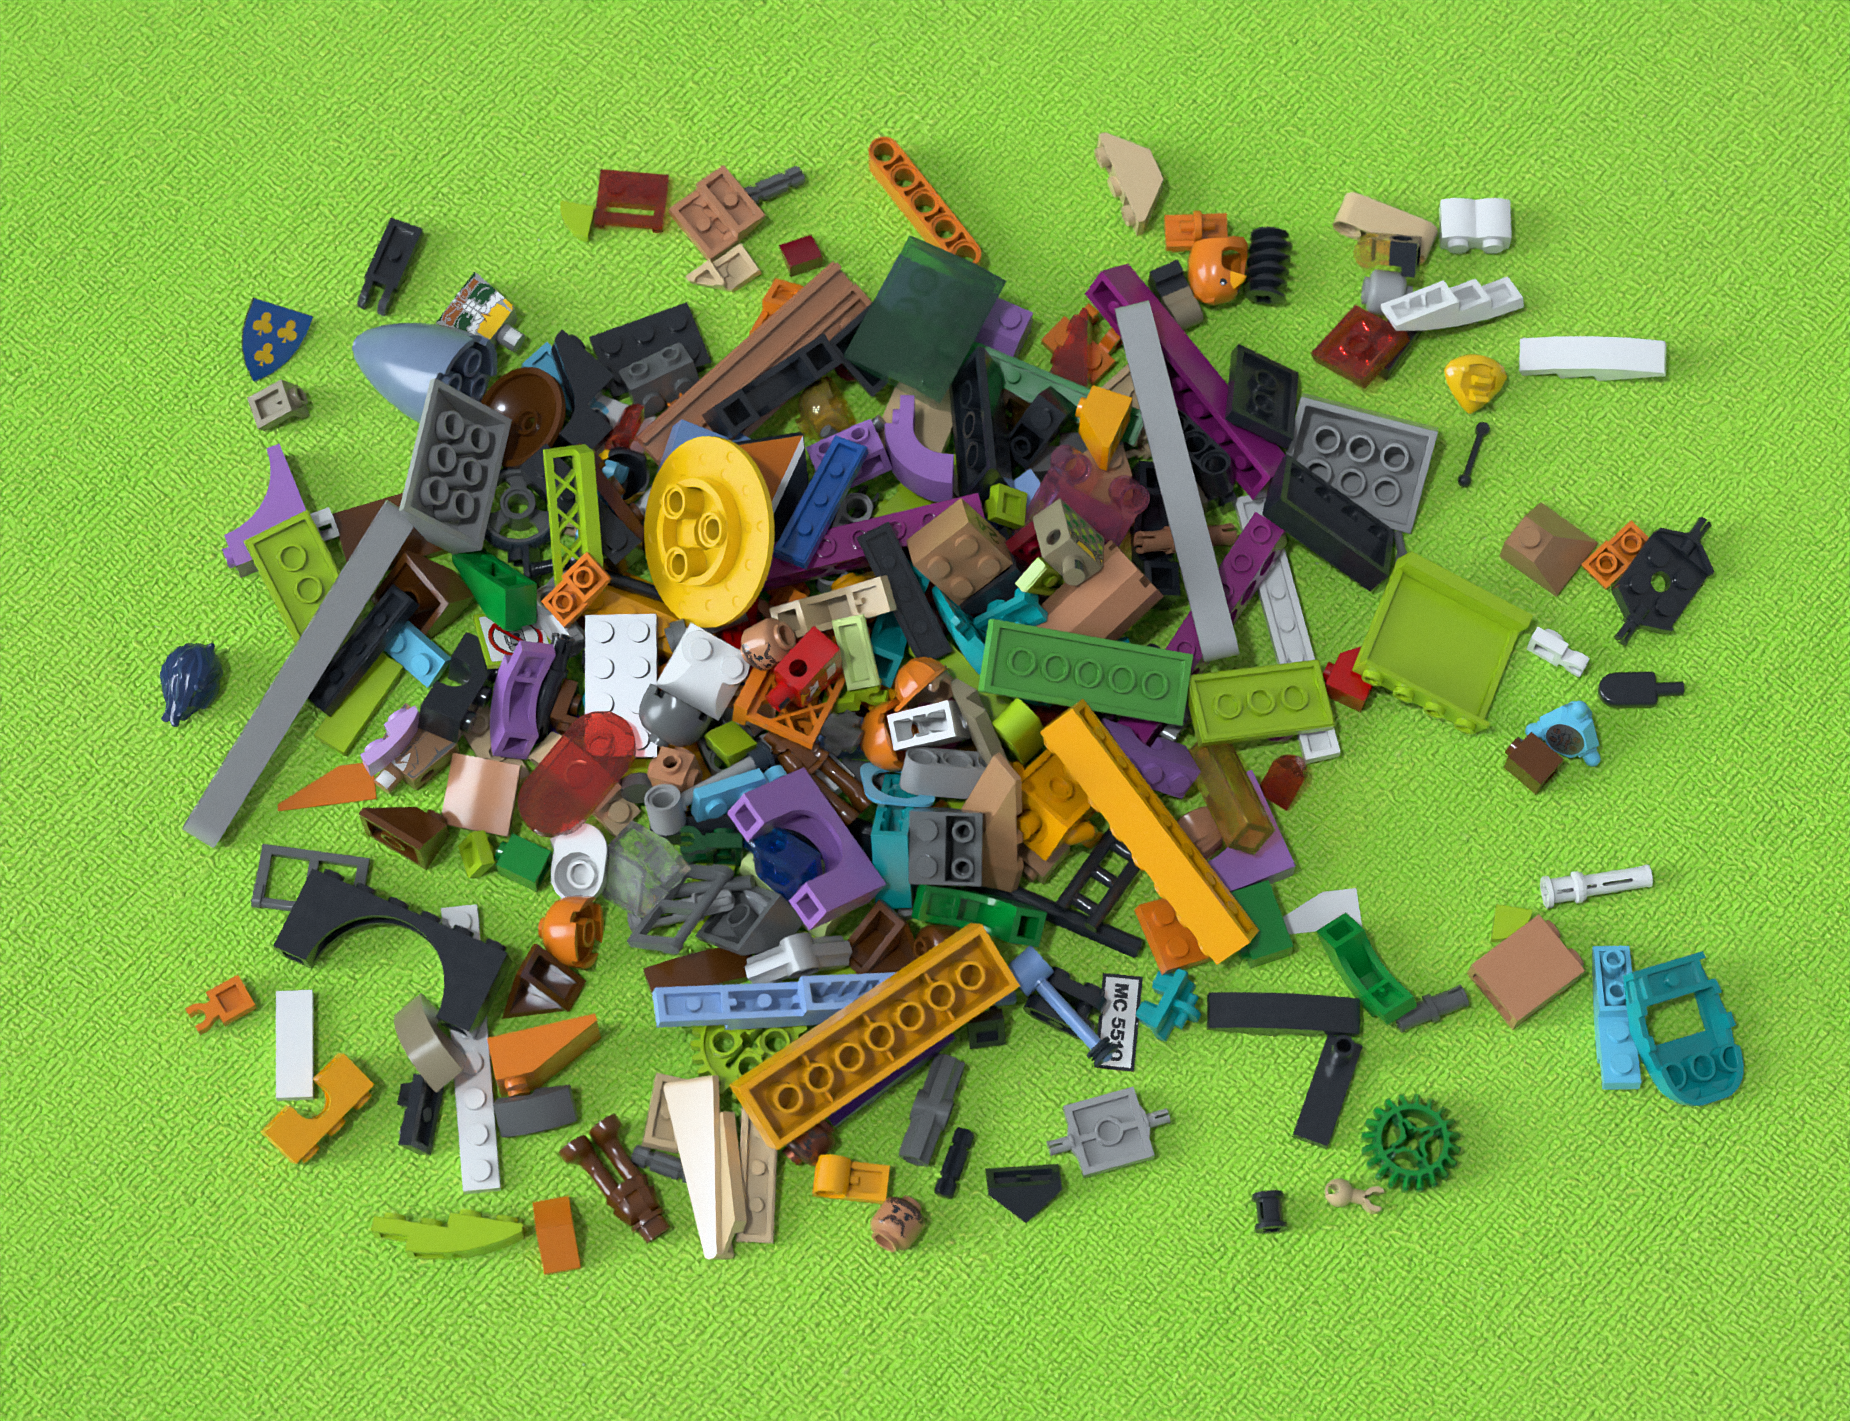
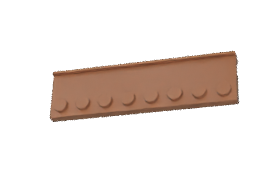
(816, 309)

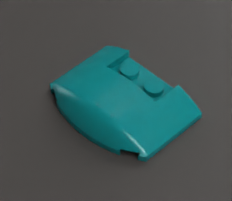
(967, 637)

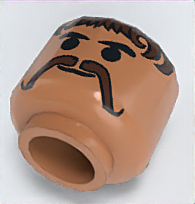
(766, 643)
(897, 1223)

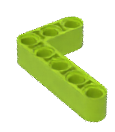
(1012, 721)

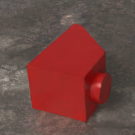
(1344, 684)

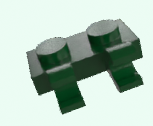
(715, 848)

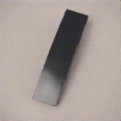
(1283, 1013)

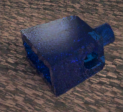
(784, 861)

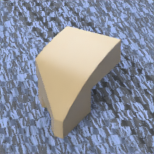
(727, 272)

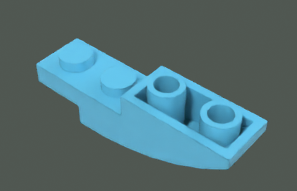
(1613, 1038)

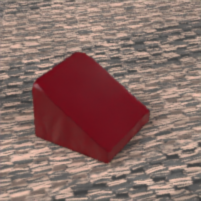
(801, 255)

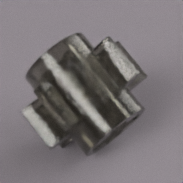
(842, 732)

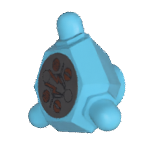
(1569, 732)

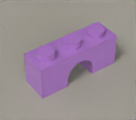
(1164, 765)

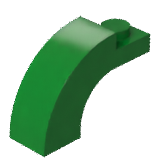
(1363, 971)

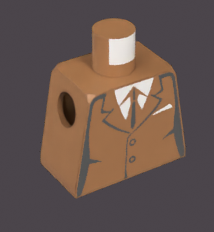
(418, 762)

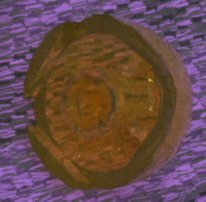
(822, 406)

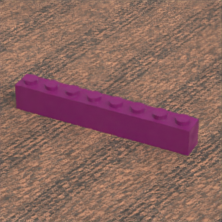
(1194, 381)

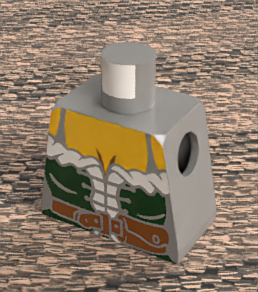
(484, 313)

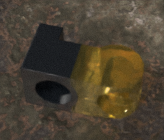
(1389, 250)

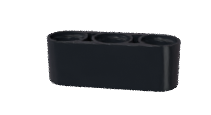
(1209, 461)

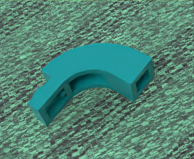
(889, 640)

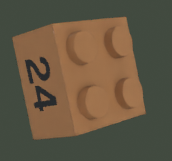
(959, 551)

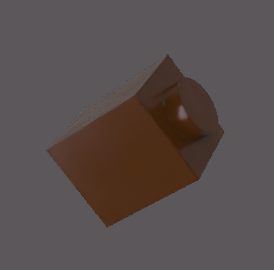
(1532, 762)

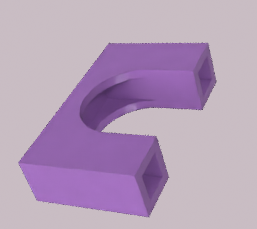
(799, 805)

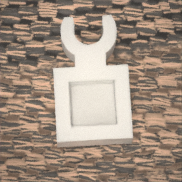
(1553, 649)

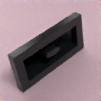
(1024, 1188)

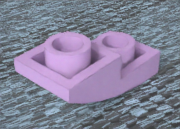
(400, 730)

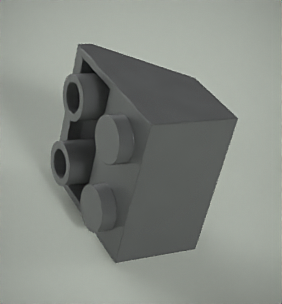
(945, 846)

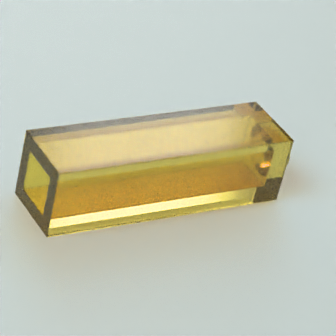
(1231, 798)

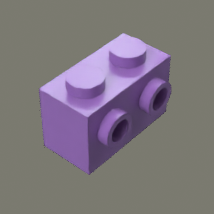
(864, 434)

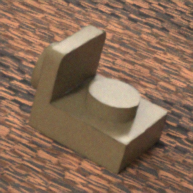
(278, 404)

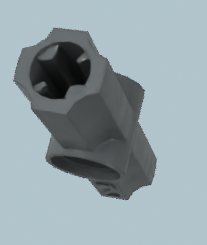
(931, 1110)

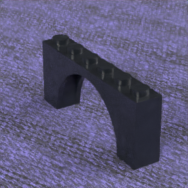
(333, 908)

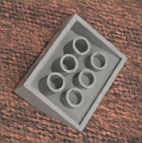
(1365, 456)
(454, 469)

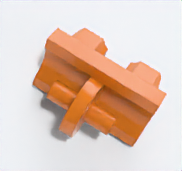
(1185, 229)

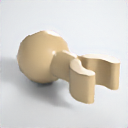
(1345, 1193)

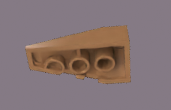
(1000, 799)

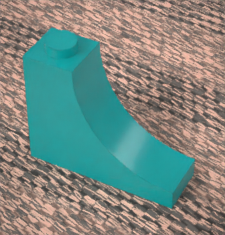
(891, 847)

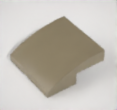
(977, 720)

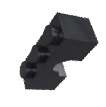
(453, 709)

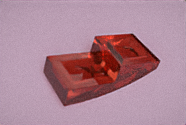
(626, 427)

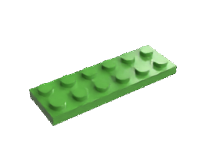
(1071, 667)

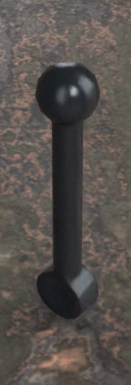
(1481, 430)

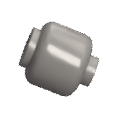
(1381, 288)

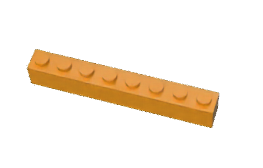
(1149, 832)

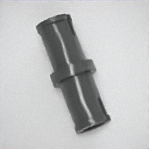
(1433, 1007)

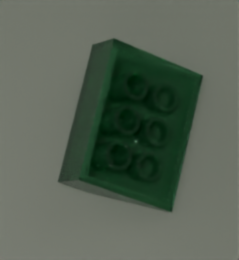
(924, 320)

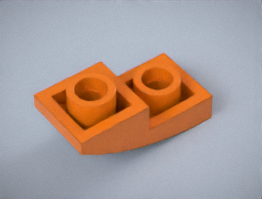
(1615, 555)
(577, 590)

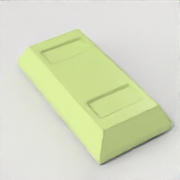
(856, 652)

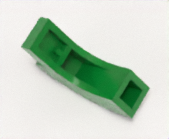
(998, 915)

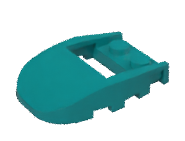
(1697, 1066)

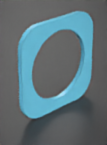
(868, 770)

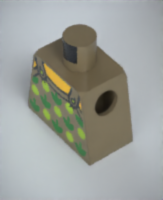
(1074, 552)

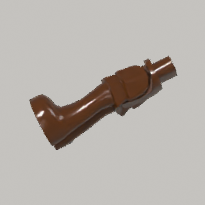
(795, 756)
(632, 1200)

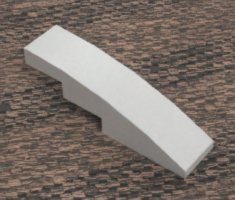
(1451, 307)
(1593, 356)

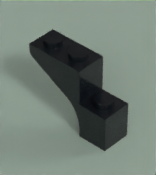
(584, 383)

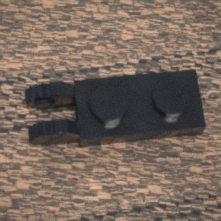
(390, 263)

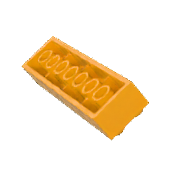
(874, 1035)

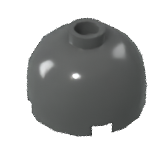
(671, 719)

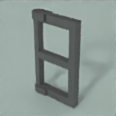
(315, 857)
(639, 938)

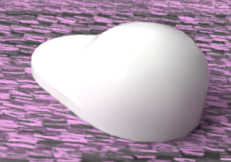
(580, 863)

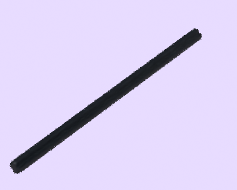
(1071, 920)

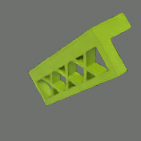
(585, 506)

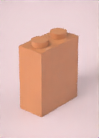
(1526, 971)

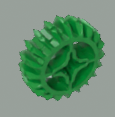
(1417, 1157)

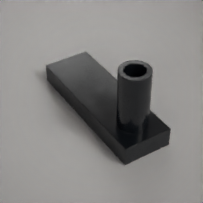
(1327, 1090)

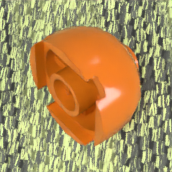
(877, 738)
(571, 929)

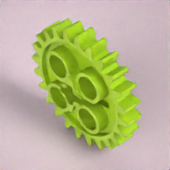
(716, 1061)

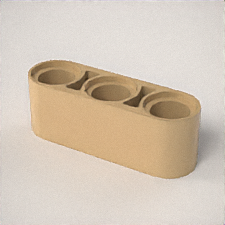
(1365, 215)

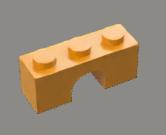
(343, 1088)

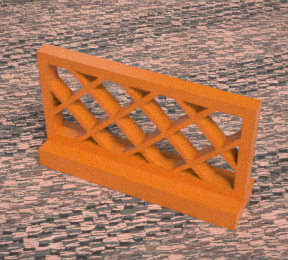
(758, 686)

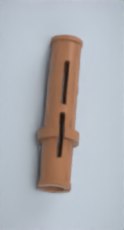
(1162, 539)

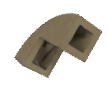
(426, 1044)

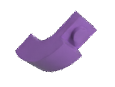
(914, 465)
(515, 699)

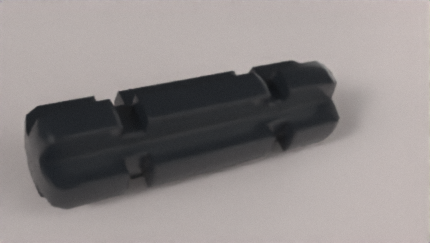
(954, 1163)

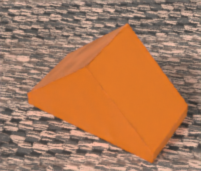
(556, 1235)

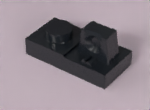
(420, 1115)

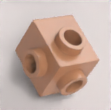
(675, 768)

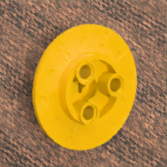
(709, 531)

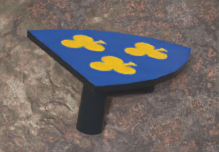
(271, 336)

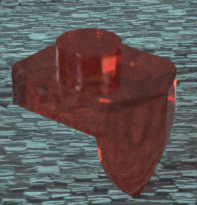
(1284, 780)

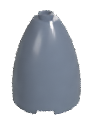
(405, 357)

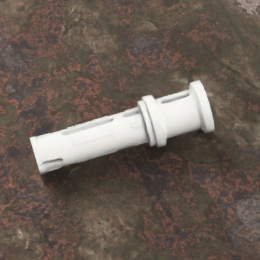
(1575, 889)

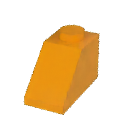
(1103, 422)

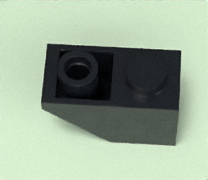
(1039, 426)

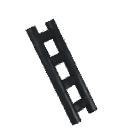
(1091, 869)

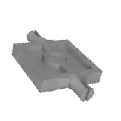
(1108, 1132)

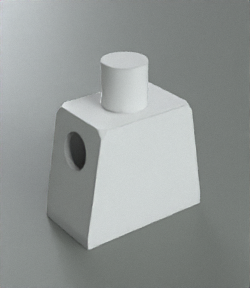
(936, 723)

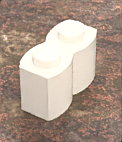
(1475, 224)

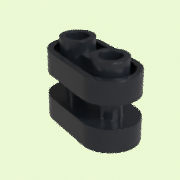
(1086, 998)

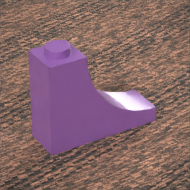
(279, 504)
(1270, 863)

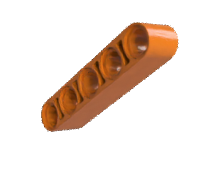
(916, 195)

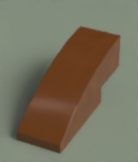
(701, 968)

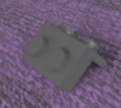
(659, 378)

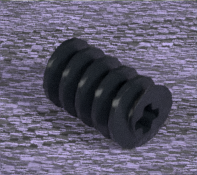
(1267, 265)

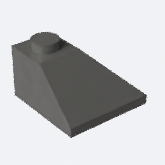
(754, 925)

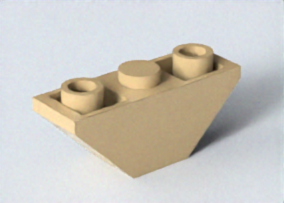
(1132, 178)

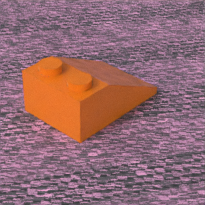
(536, 1054)

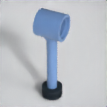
(1032, 975)

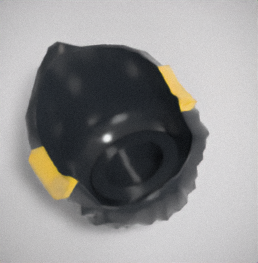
(638, 470)

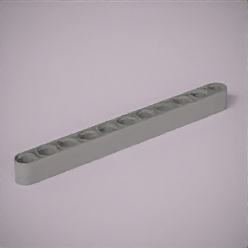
(1177, 482)
(298, 675)

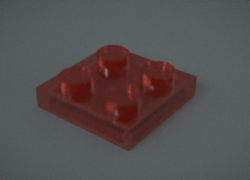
(1359, 346)

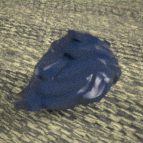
(189, 681)

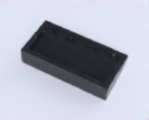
(1329, 523)

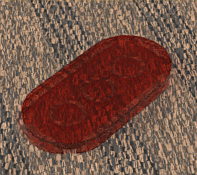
(577, 774)

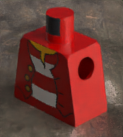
(805, 671)

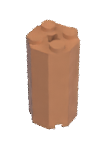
(1104, 602)

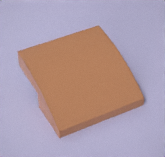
(717, 214)
(481, 794)

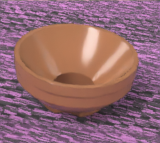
(1202, 831)

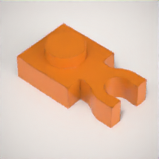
(227, 1002)

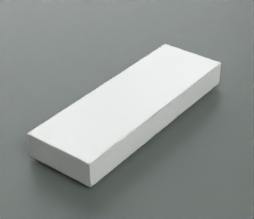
(294, 1045)

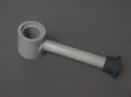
(668, 806)

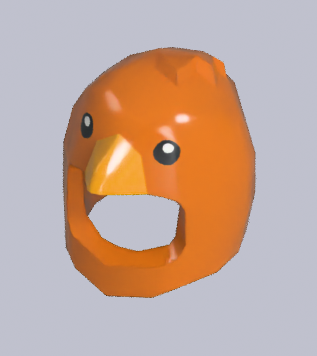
(1216, 276)

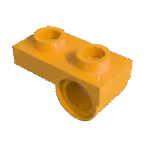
(849, 1180)

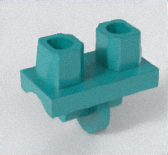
(1020, 609)
(1174, 1007)

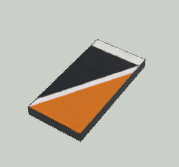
(784, 471)

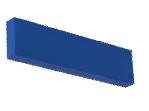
(820, 502)

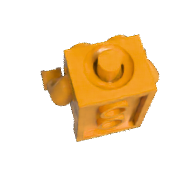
(1053, 807)

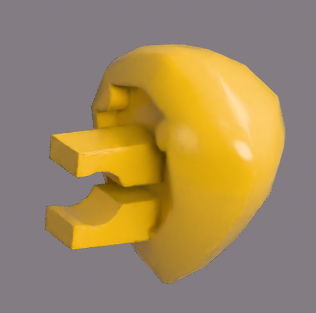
(1474, 380)

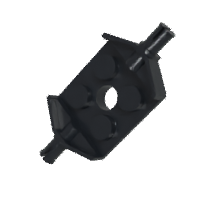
(1682, 565)

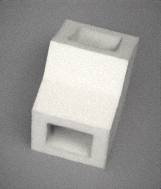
(322, 518)

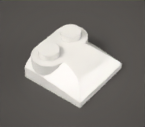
(704, 671)

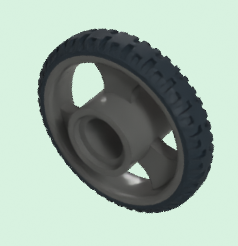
(517, 494)

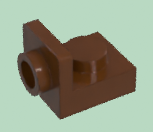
(566, 704)

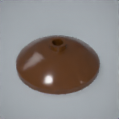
(536, 410)

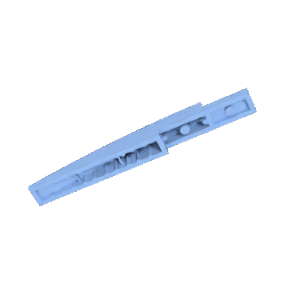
(766, 1004)

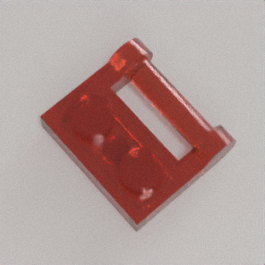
(631, 191)

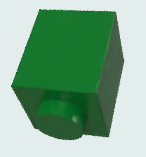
(523, 862)

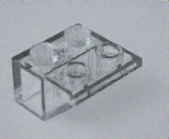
(641, 869)

